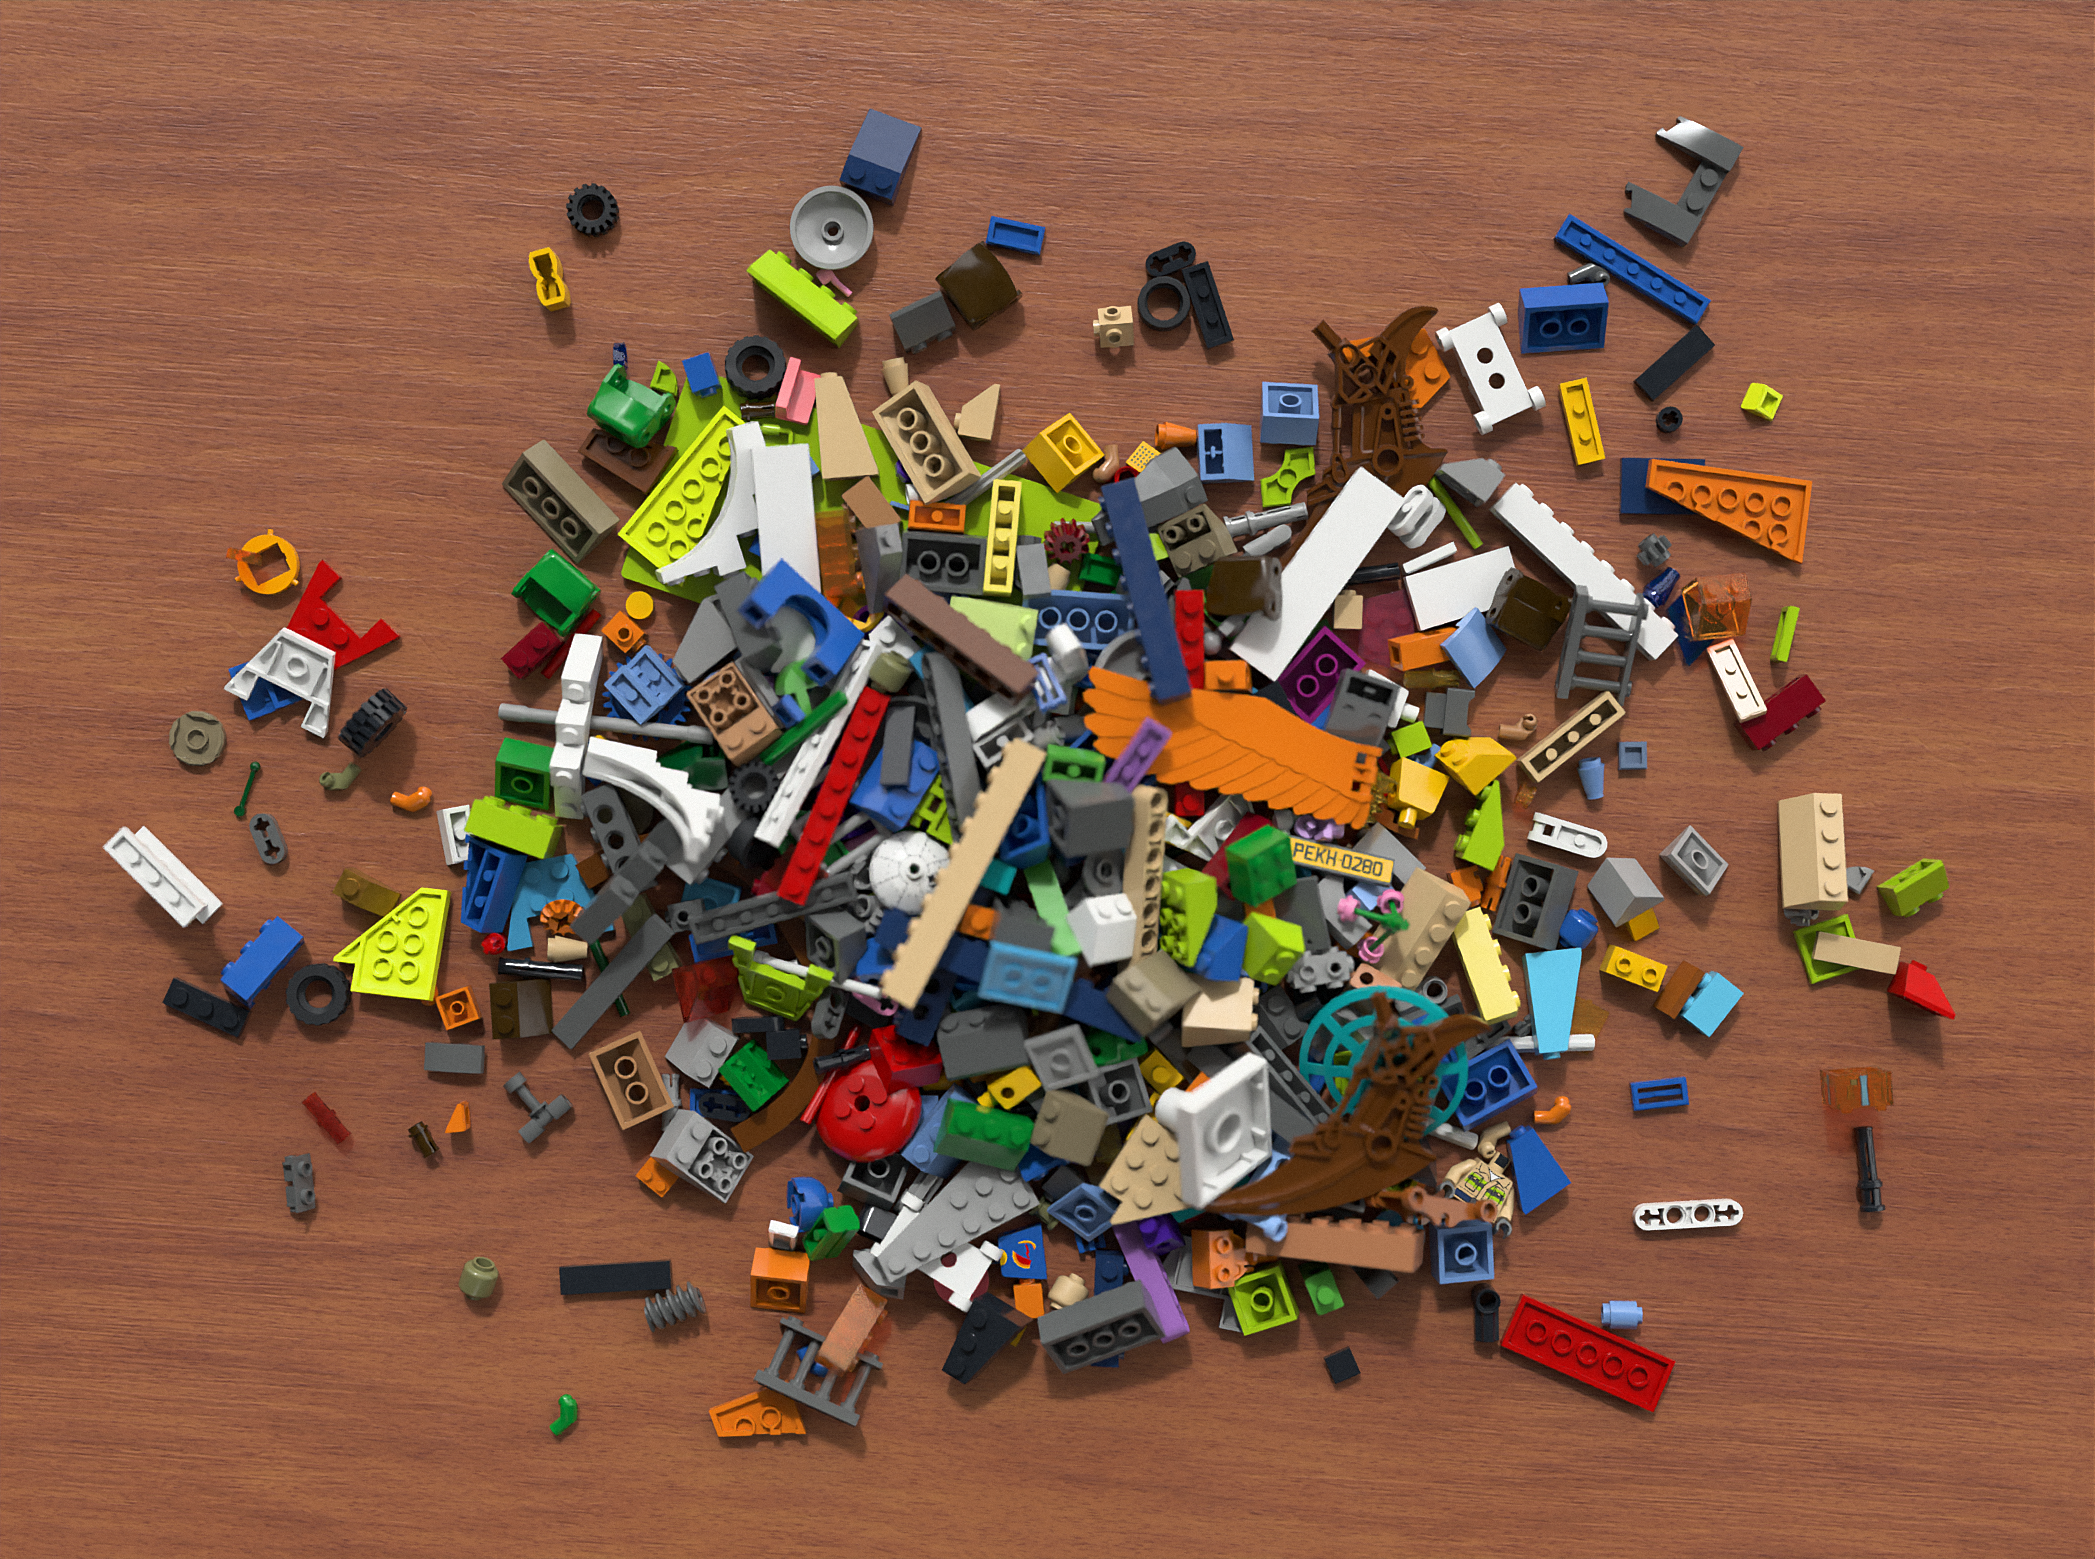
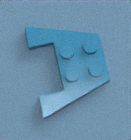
(539, 885)

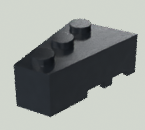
(983, 1336)

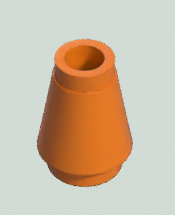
(1171, 435)

